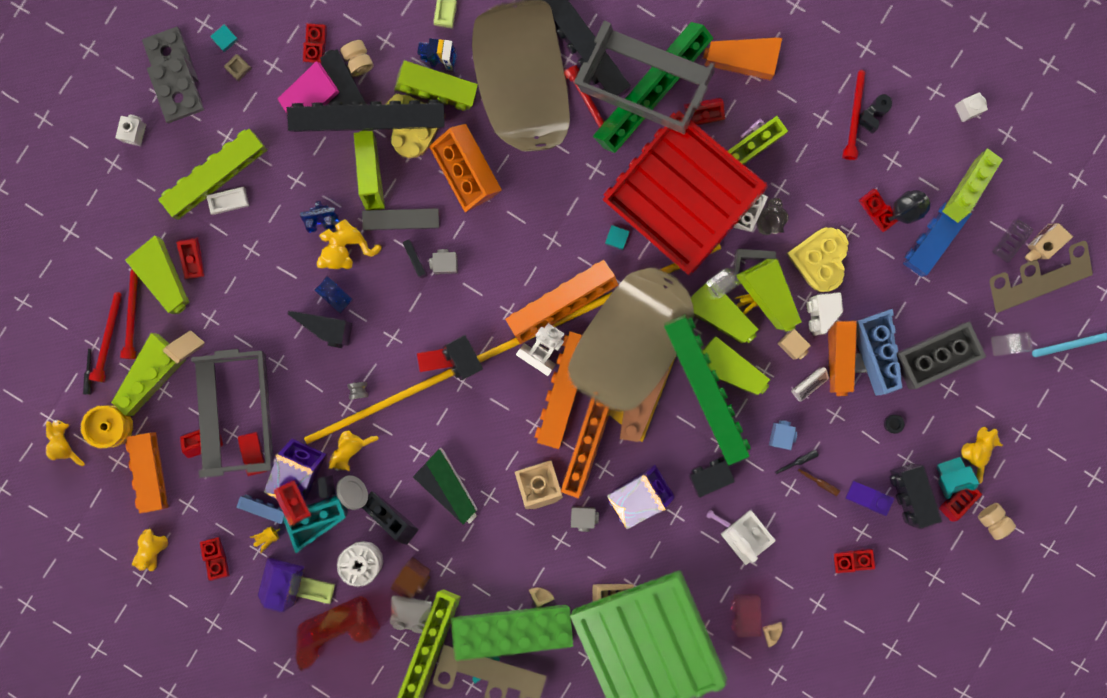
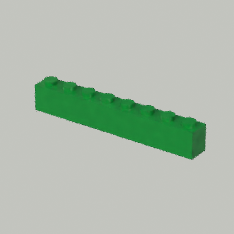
(651, 88)
(706, 389)

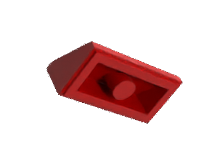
(708, 111)
(192, 444)
(291, 502)

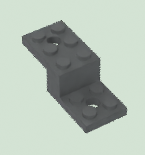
(172, 75)

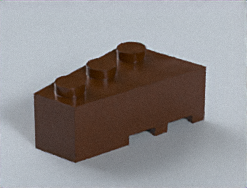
(411, 579)

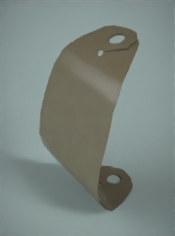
(521, 74)
(627, 343)

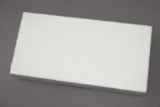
(228, 200)

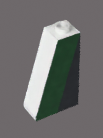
(446, 487)

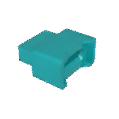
(956, 477)

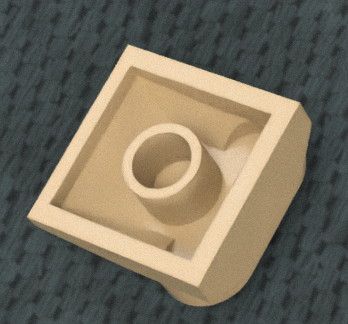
(538, 485)

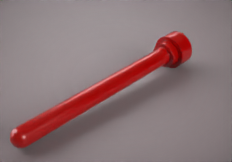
(571, 73)
(850, 151)
(129, 351)
(98, 373)

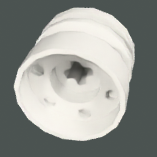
(362, 552)

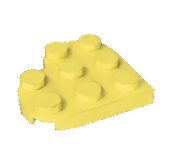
(411, 142)
(821, 258)

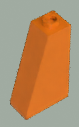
(745, 56)
(842, 357)

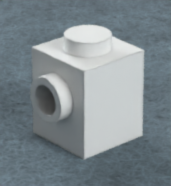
(971, 107)
(130, 130)

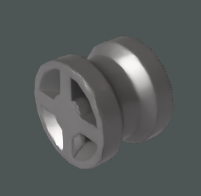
(357, 390)

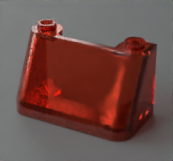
(350, 616)

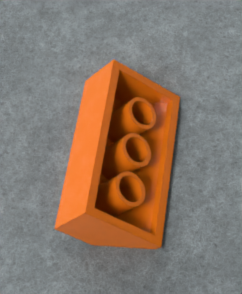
(465, 167)

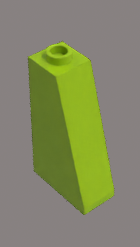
(368, 170)
(158, 273)
(771, 293)
(723, 315)
(735, 369)

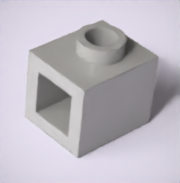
(444, 262)
(584, 518)

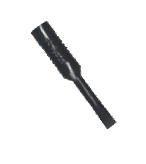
(87, 383)
(799, 461)

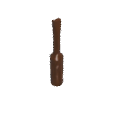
(821, 483)

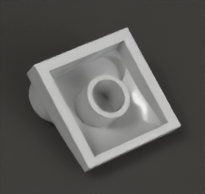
(409, 613)

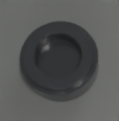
(894, 424)

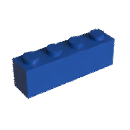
(933, 243)

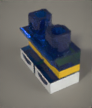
(438, 52)

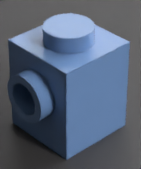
(783, 435)

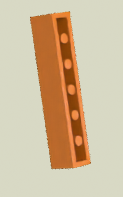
(562, 301)
(559, 399)
(586, 449)

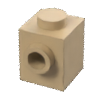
(794, 345)

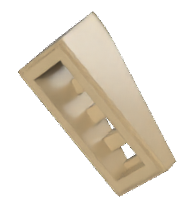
(597, 588)

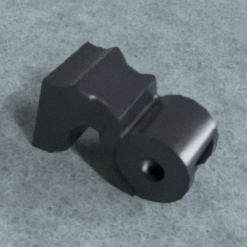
(878, 108)

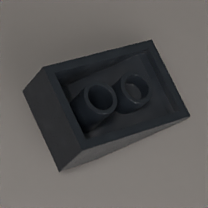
(331, 330)

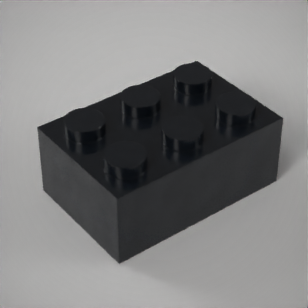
(915, 496)

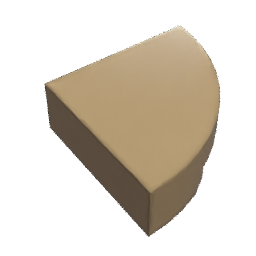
(541, 596)
(772, 633)

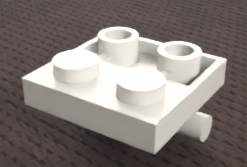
(748, 537)

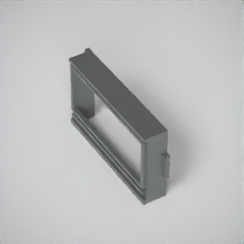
(651, 56)
(209, 412)

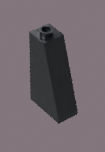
(341, 77)

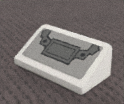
(810, 384)

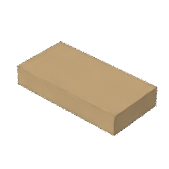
(183, 346)

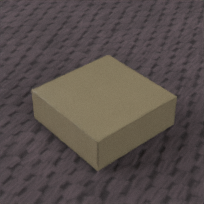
(237, 67)

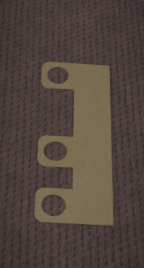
(1041, 284)
(496, 672)

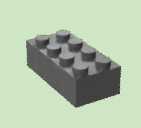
(939, 355)

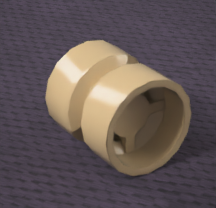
(356, 56)
(995, 519)

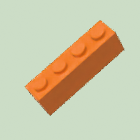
(147, 472)

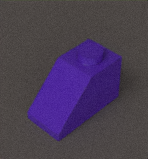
(869, 498)

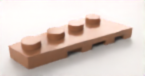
(635, 420)

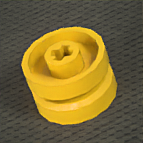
(106, 427)

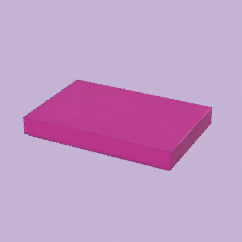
(309, 88)

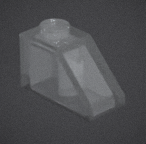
(723, 283)

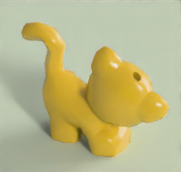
(335, 254)

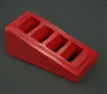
(952, 510)

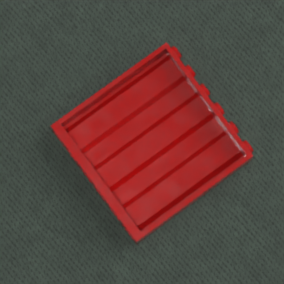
(684, 194)

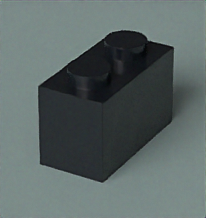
(462, 358)
(711, 477)

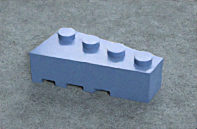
(879, 352)

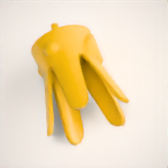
(746, 300)
(268, 536)

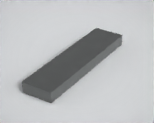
(400, 219)

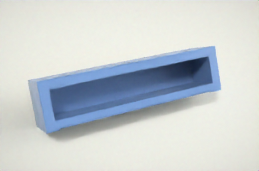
(261, 509)

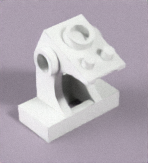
(538, 355)

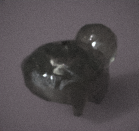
(776, 217)

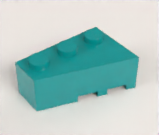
(323, 517)

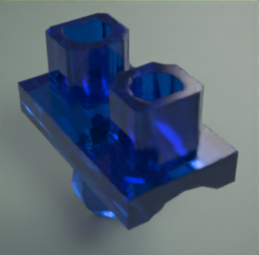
(319, 215)
(333, 294)

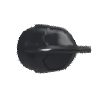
(911, 207)

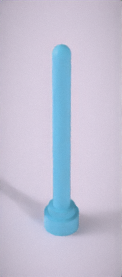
(1069, 345)

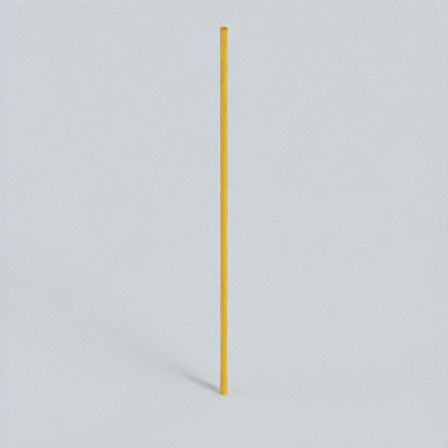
(448, 373)

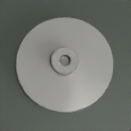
(352, 492)

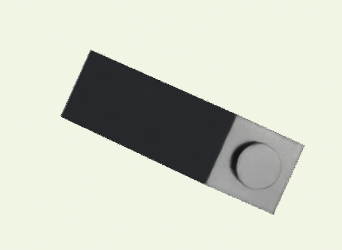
(390, 519)

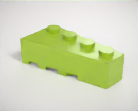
(435, 86)
(146, 376)

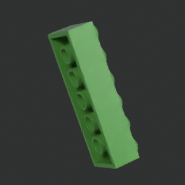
(511, 632)

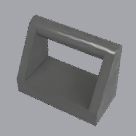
(751, 255)

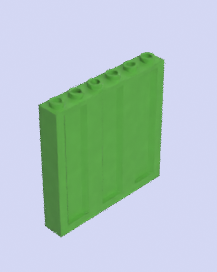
(650, 642)

